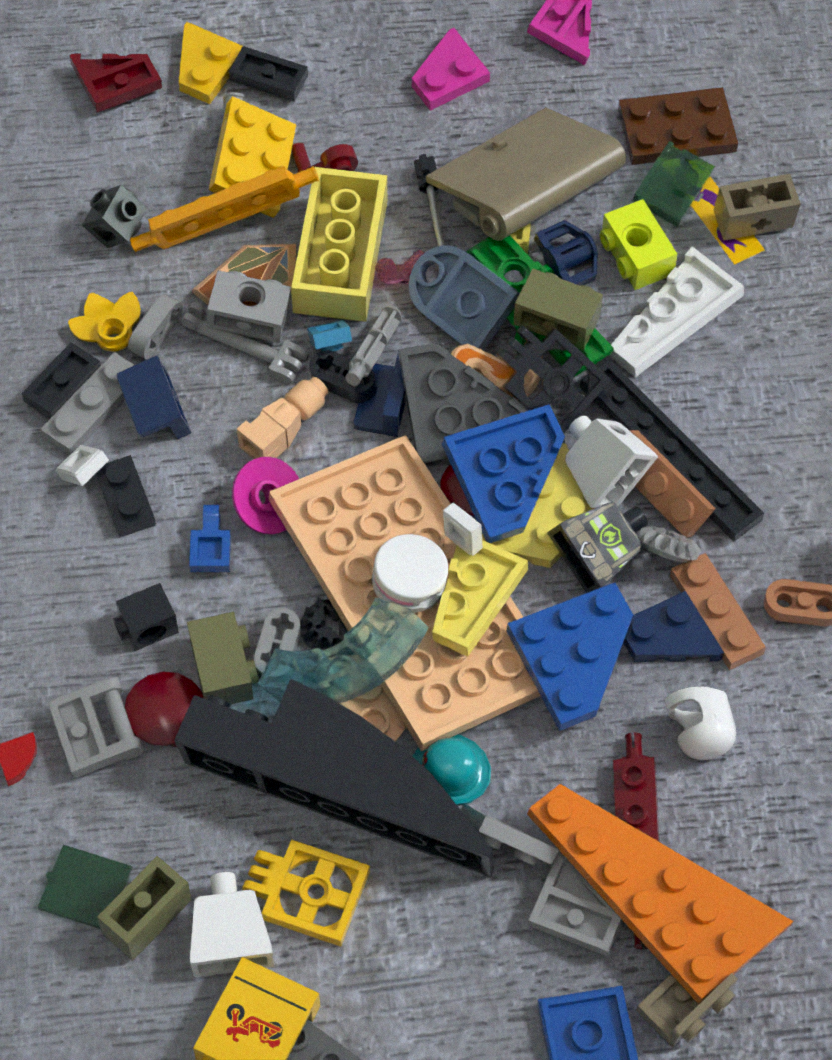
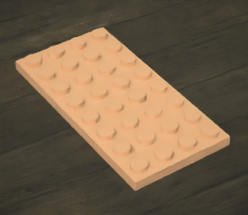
(339, 526)

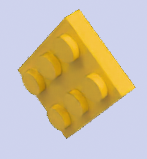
(249, 146)

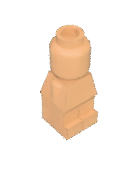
(281, 420)

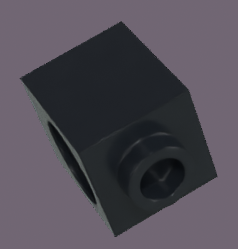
(145, 617)

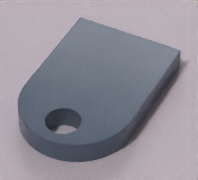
(464, 298)

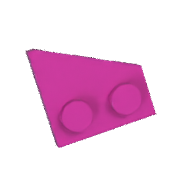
(564, 27)

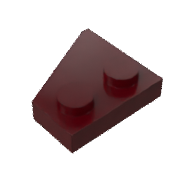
(115, 78)

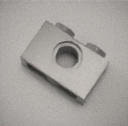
(258, 321)

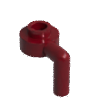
(336, 157)

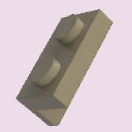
(677, 1014)

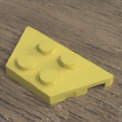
(556, 503)

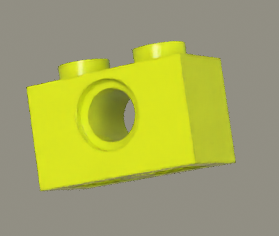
(651, 257)

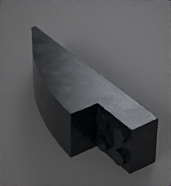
(334, 766)

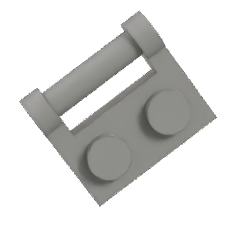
(82, 732)

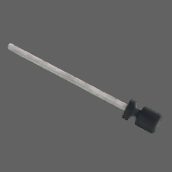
(423, 167)

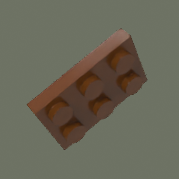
(689, 119)

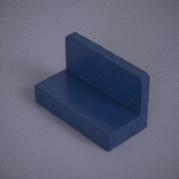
(152, 399)
(386, 408)

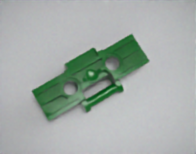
(507, 256)

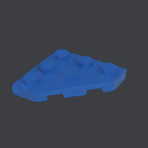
(505, 468)
(573, 651)

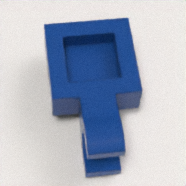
(210, 546)

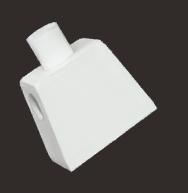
(606, 460)
(227, 929)

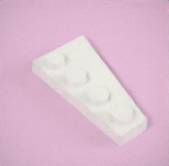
(685, 304)

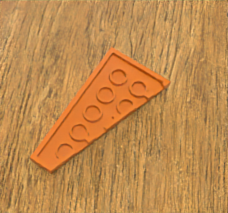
(674, 906)

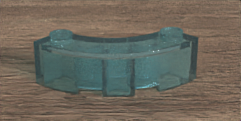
(356, 665)

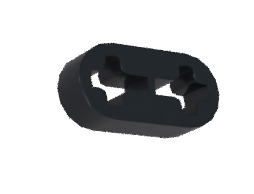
(336, 381)

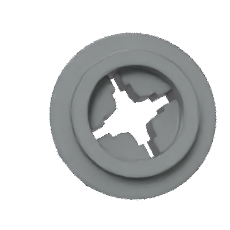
(669, 544)

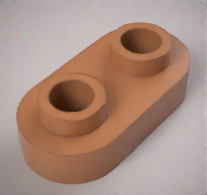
(803, 602)

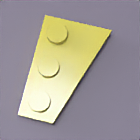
(475, 595)

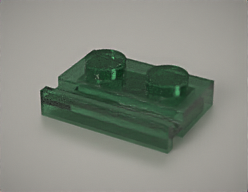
(673, 183)

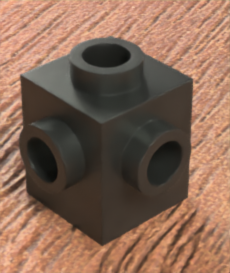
(114, 216)

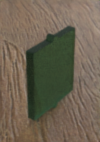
(83, 885)

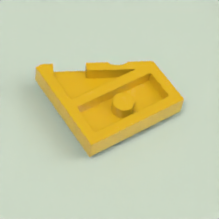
(205, 62)

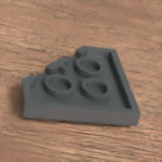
(447, 398)

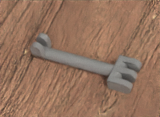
(282, 361)

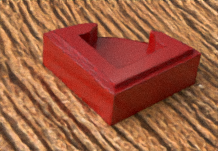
(17, 757)

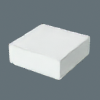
(81, 465)
(462, 529)

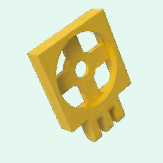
(278, 878)

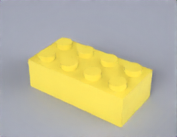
(339, 244)

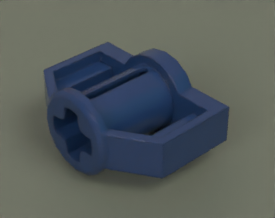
(569, 253)

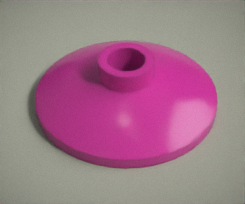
(260, 475)

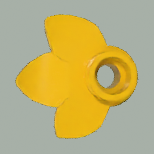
(106, 318)

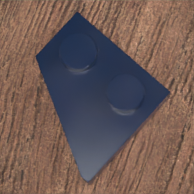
(671, 633)

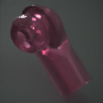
(394, 273)

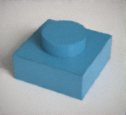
(330, 335)

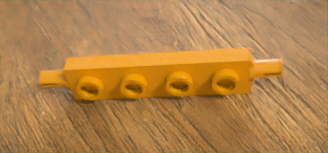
(223, 207)

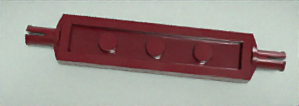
(637, 793)

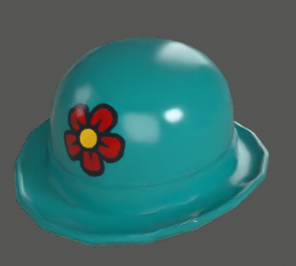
(458, 767)

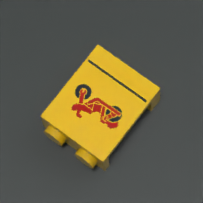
(256, 1016)

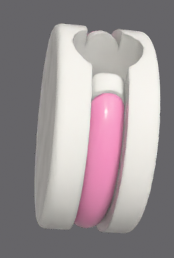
(410, 572)

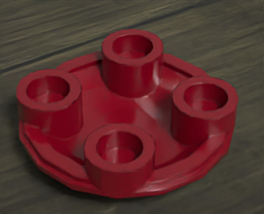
(159, 706)

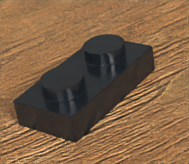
(268, 73)
(60, 380)
(125, 496)

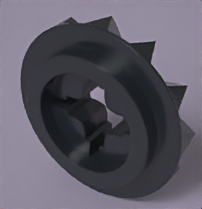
(313, 622)

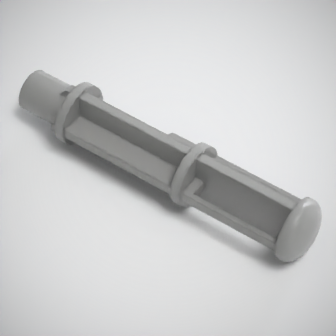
(373, 344)

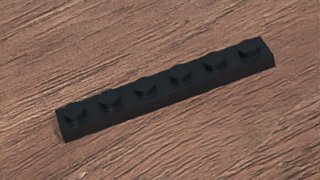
(635, 411)

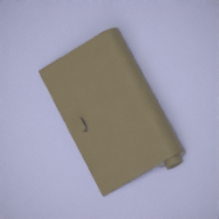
(529, 170)

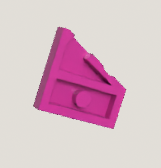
(449, 72)

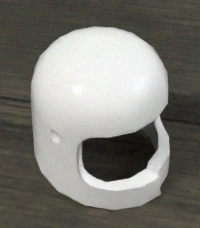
(706, 732)

